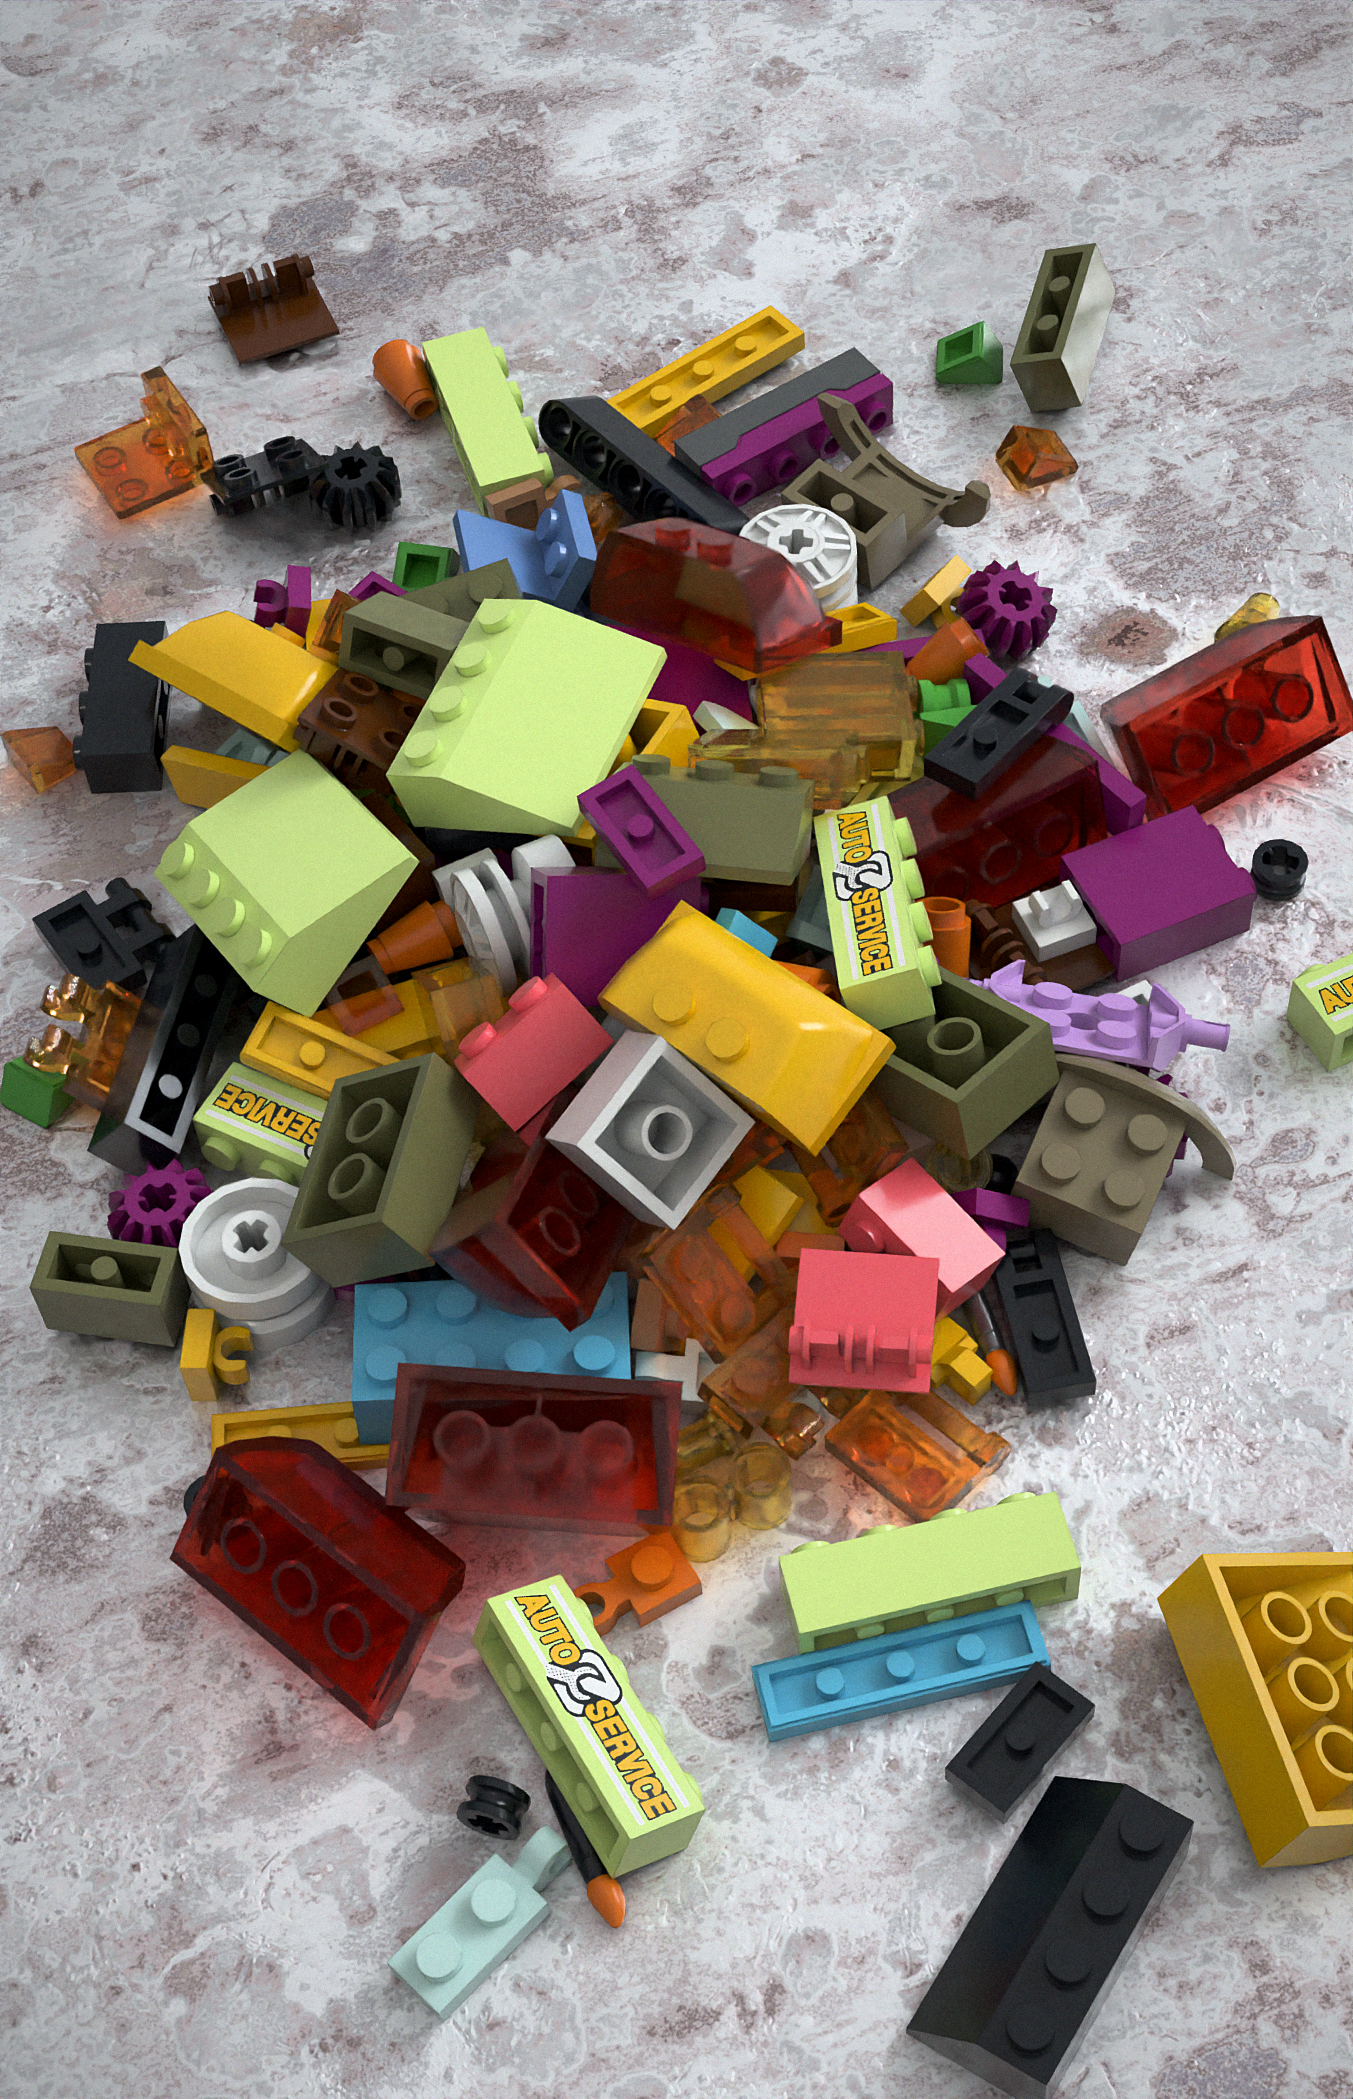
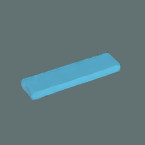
(898, 1670)

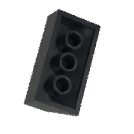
(1053, 1934)

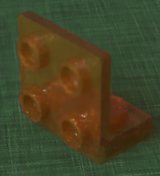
(152, 455)

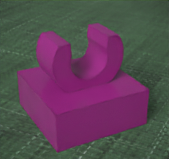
(287, 604)
(994, 1212)

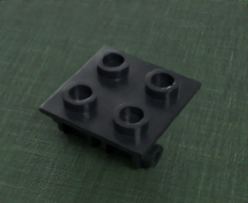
(282, 463)

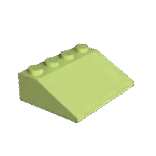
(523, 721)
(287, 879)

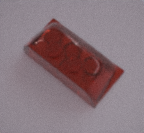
(710, 593)
(1231, 714)
(1012, 832)
(533, 1227)
(534, 1450)
(320, 1568)

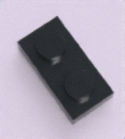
(1019, 1742)

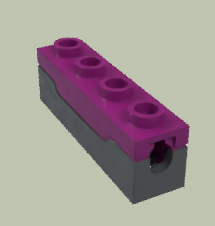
(783, 429)

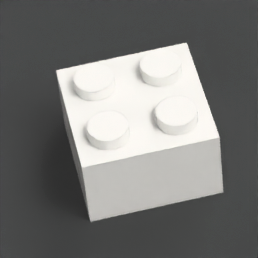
(650, 1129)

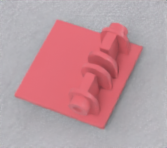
(864, 1321)

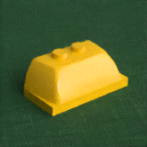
(242, 672)
(749, 1026)

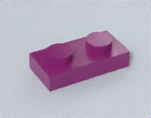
(641, 832)

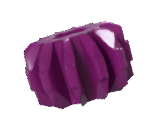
(1007, 609)
(156, 1204)

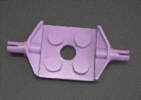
(1110, 1024)

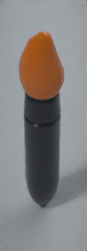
(602, 1890)

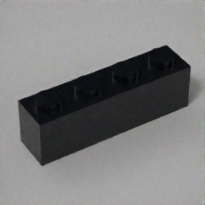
(166, 1056)

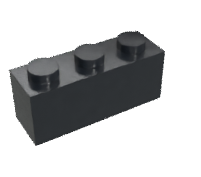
(122, 712)

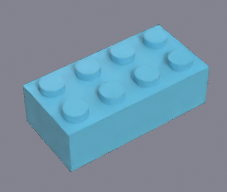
(454, 1328)

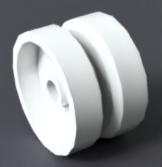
(244, 1273)

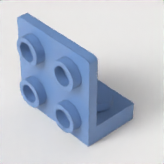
(548, 563)

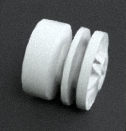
(816, 544)
(496, 912)

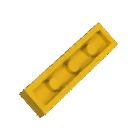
(711, 369)

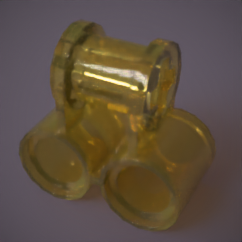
(714, 1481)

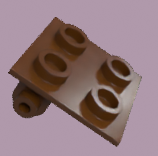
(271, 312)
(361, 720)
(999, 942)

